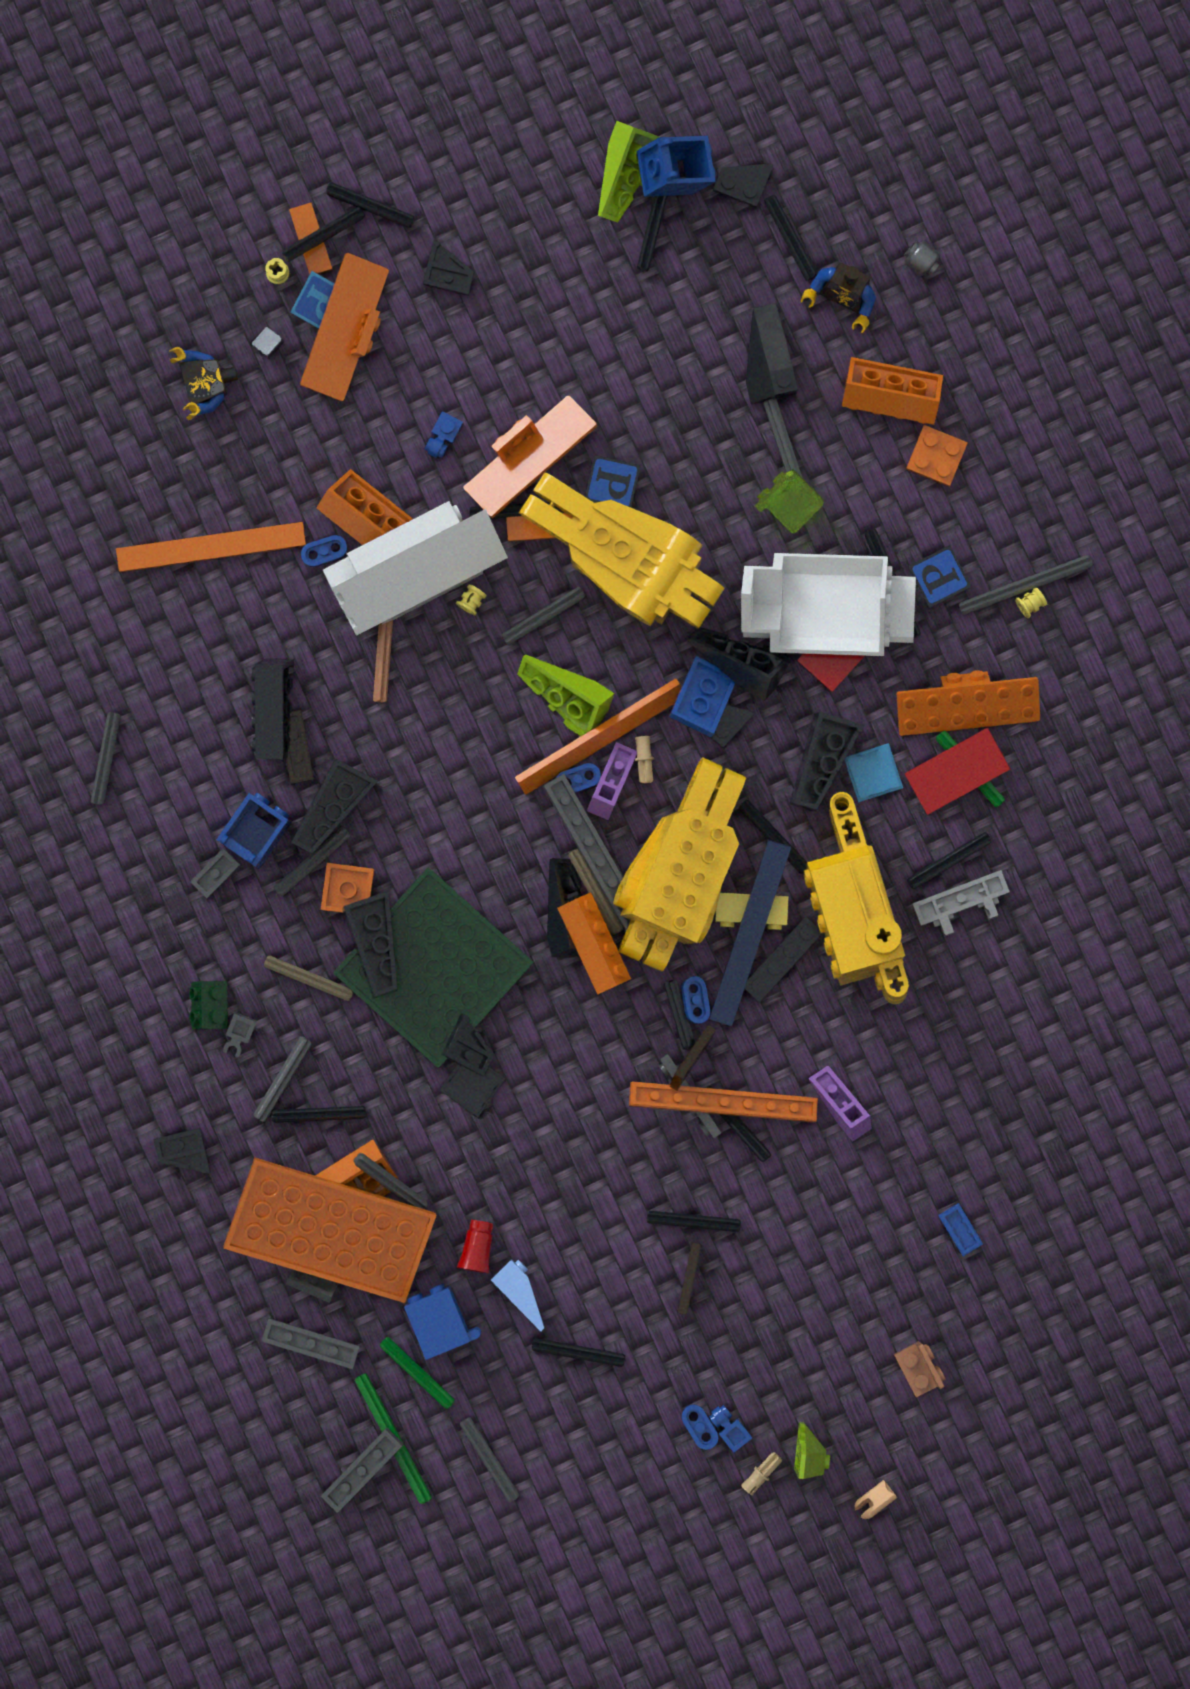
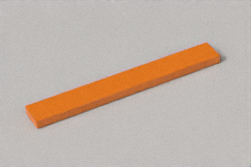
(211, 547)
(599, 737)
(723, 1102)

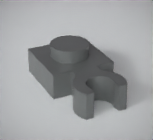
(239, 1030)

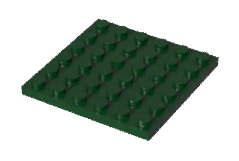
(444, 965)

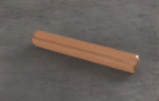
(382, 662)

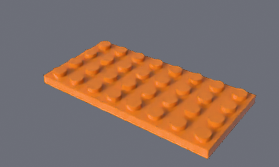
(329, 1230)

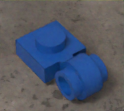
(446, 430)
(733, 1433)

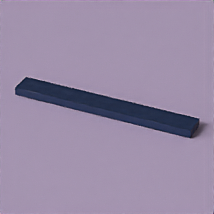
(750, 932)

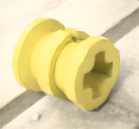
(282, 276)
(471, 599)
(1031, 602)

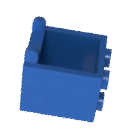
(660, 166)
(249, 834)
(438, 1321)

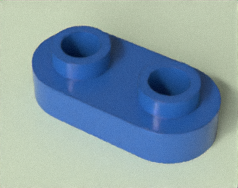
(324, 551)
(577, 777)
(698, 1000)
(699, 1426)

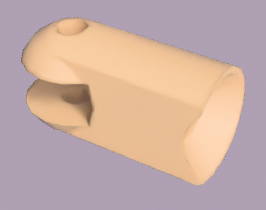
(877, 1497)

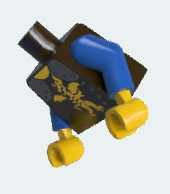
(846, 287)
(203, 380)

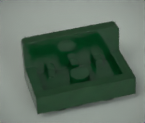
(208, 1005)

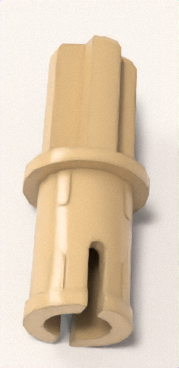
(644, 759)
(761, 1473)

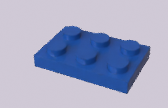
(702, 697)

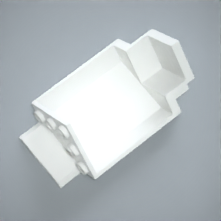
(413, 565)
(827, 604)

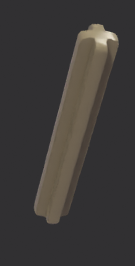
(592, 886)
(308, 978)

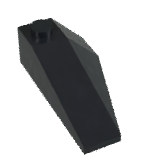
(769, 362)
(747, 665)
(563, 888)

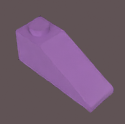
(612, 781)
(841, 1103)

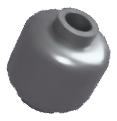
(921, 258)

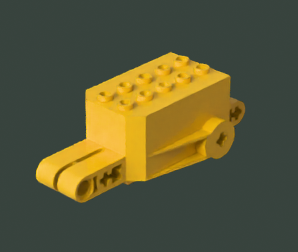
(626, 553)
(681, 869)
(856, 908)

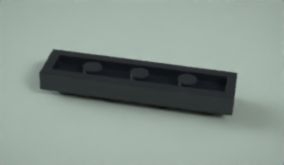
(782, 959)

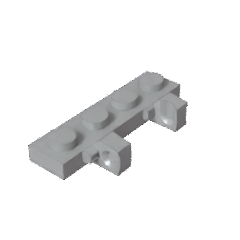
(979, 892)

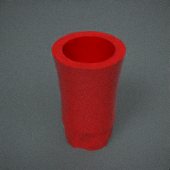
(477, 1247)

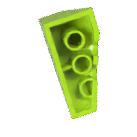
(622, 170)
(574, 697)
(810, 1454)

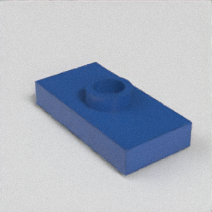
(960, 1229)

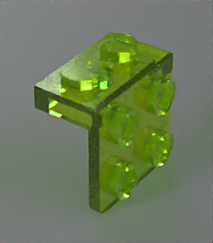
(790, 500)

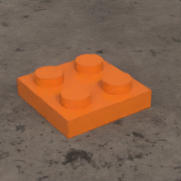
(936, 455)
(345, 886)

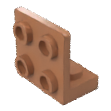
(919, 1369)

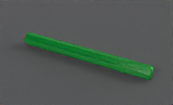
(402, 1455)

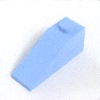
(517, 1287)

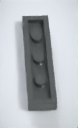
(707, 1125)
(310, 1343)
(362, 1470)

